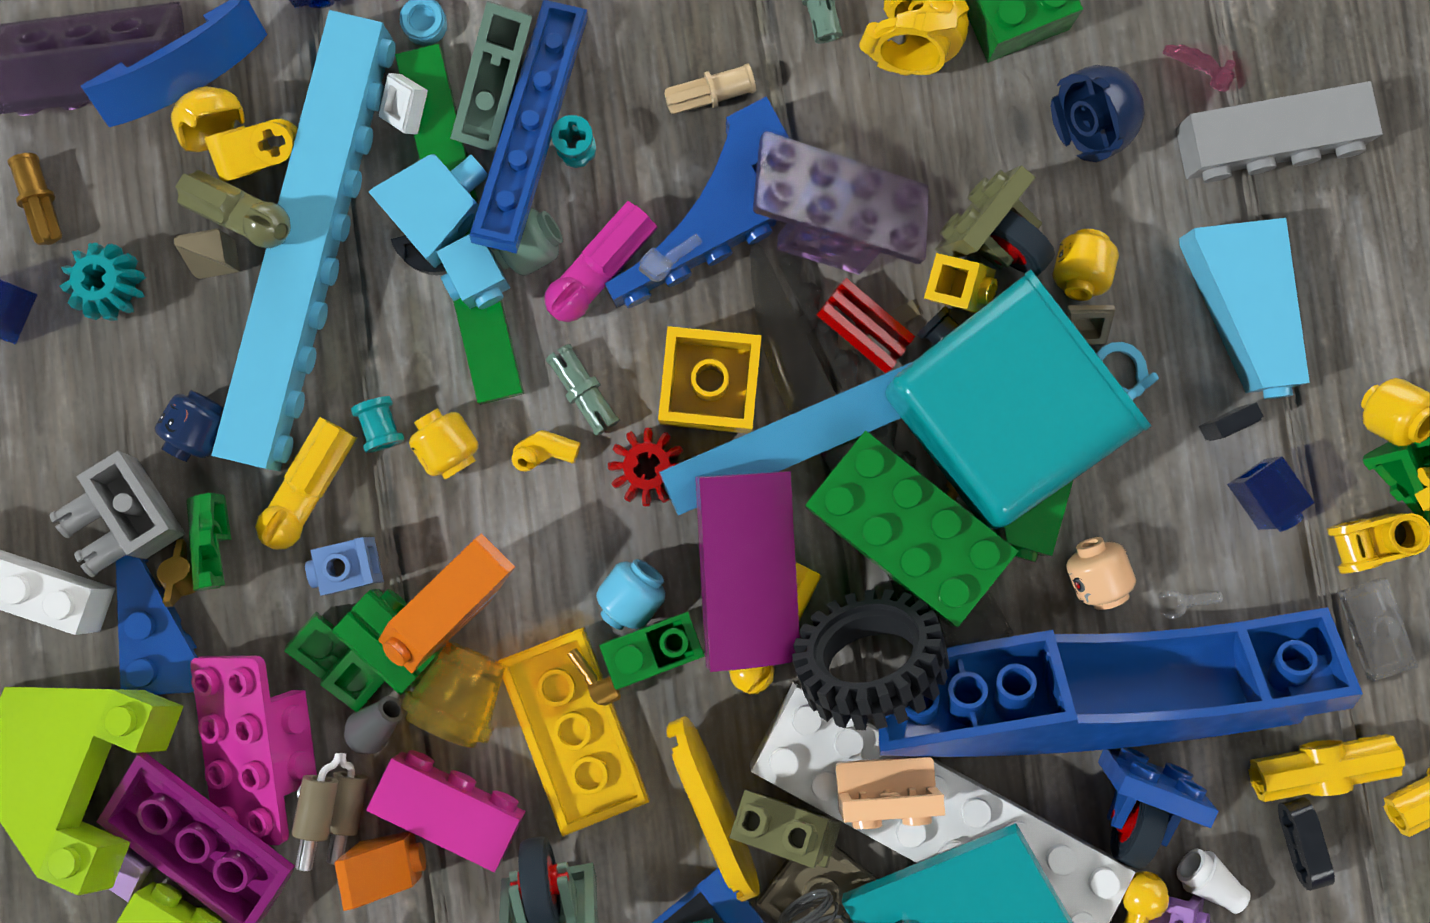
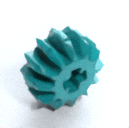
(94, 269)

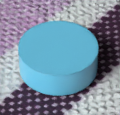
(423, 21)

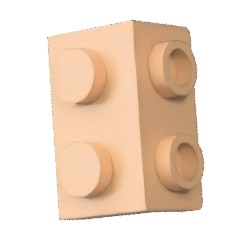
(888, 790)

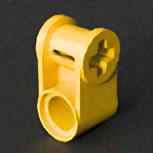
(247, 149)
(1372, 541)

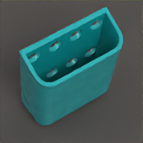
(1014, 404)

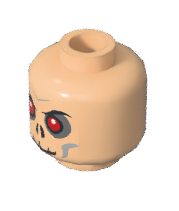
(1101, 573)

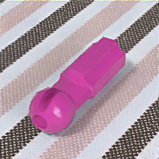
(599, 263)

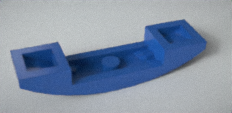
(179, 67)

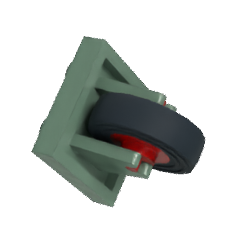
(547, 890)

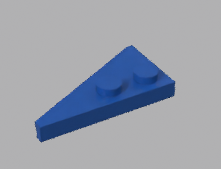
(152, 644)

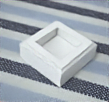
(402, 103)

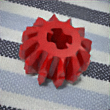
(632, 463)

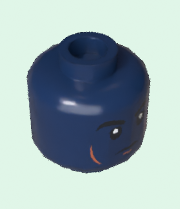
(189, 425)

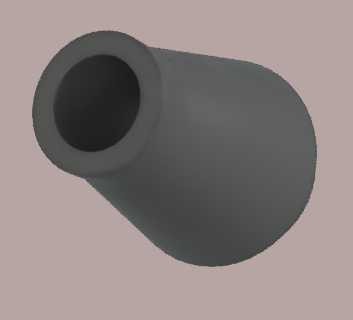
(372, 727)

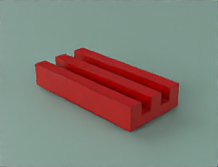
(869, 320)

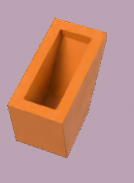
(379, 868)

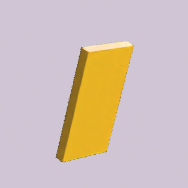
(570, 737)

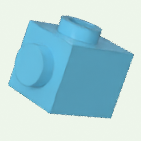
(472, 274)

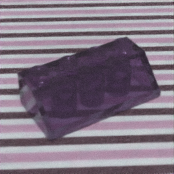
(53, 56)

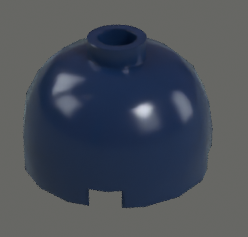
(1098, 111)

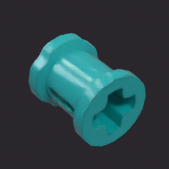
(563, 133)
(377, 424)

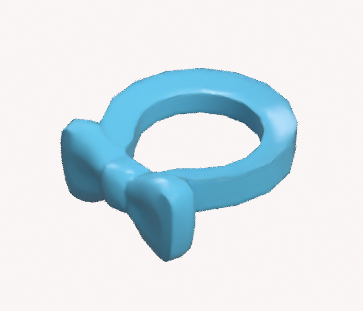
(1143, 379)

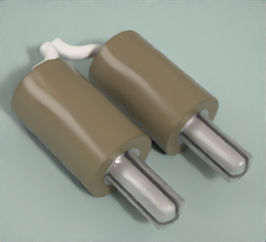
(328, 807)

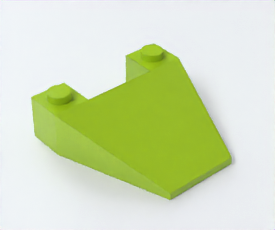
(50, 766)

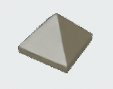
(1092, 321)

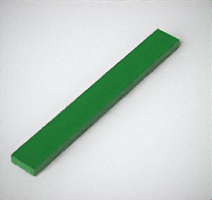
(482, 330)

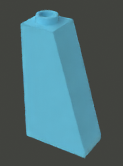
(1253, 301)

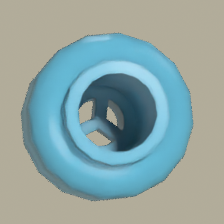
(631, 594)

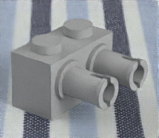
(130, 507)

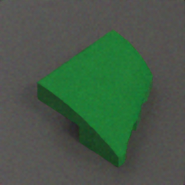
(207, 527)

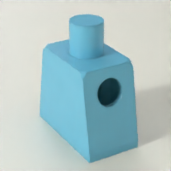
(432, 202)

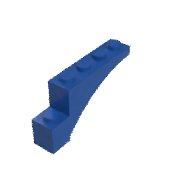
(721, 214)

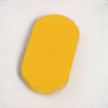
(712, 809)

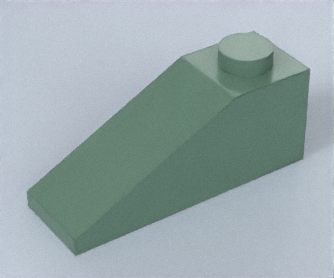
(491, 76)

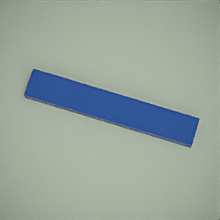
(529, 127)

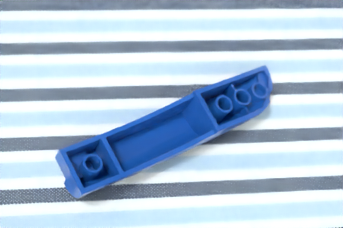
(1129, 688)

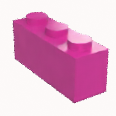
(447, 809)

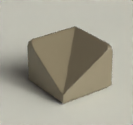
(208, 253)

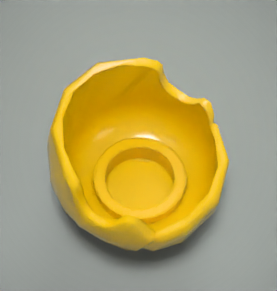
(203, 114)

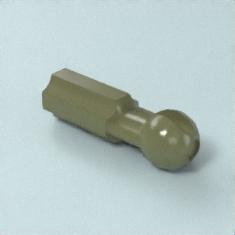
(230, 207)

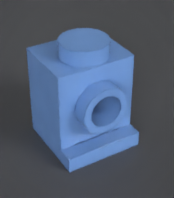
(360, 562)

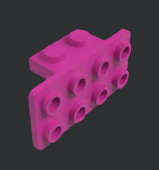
(251, 742)

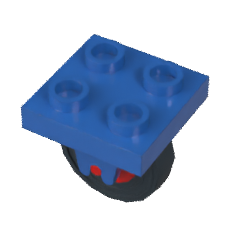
(1149, 804)

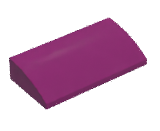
(747, 569)
(195, 843)

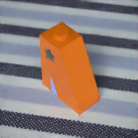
(446, 604)

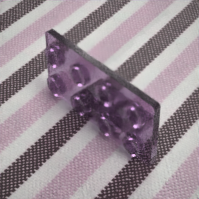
(838, 207)

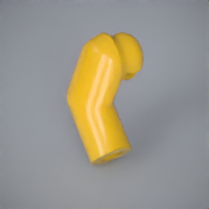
(542, 446)

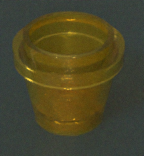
(456, 696)

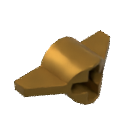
(176, 575)

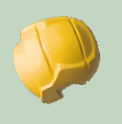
(932, 33)

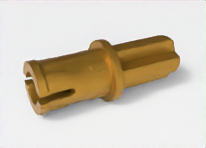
(35, 198)

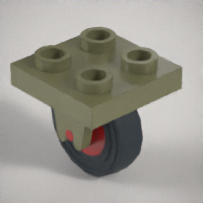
(999, 225)

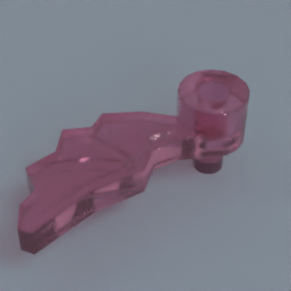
(1221, 76)

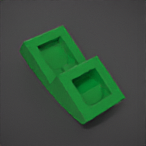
(333, 662)

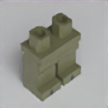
(785, 829)

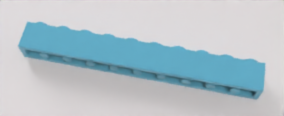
(297, 273)

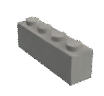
(1278, 131)

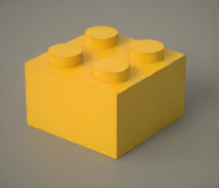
(709, 380)

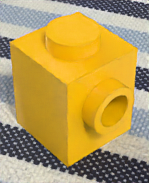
(961, 283)

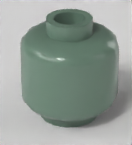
(537, 247)

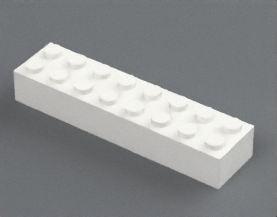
(802, 757)

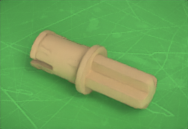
(710, 89)

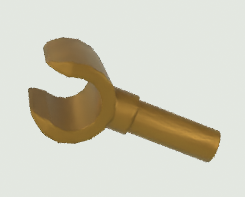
(601, 691)

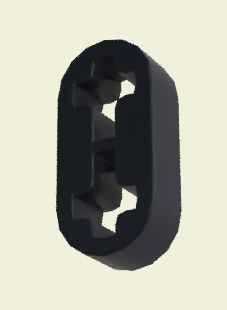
(1306, 843)

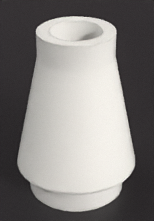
(1210, 879)

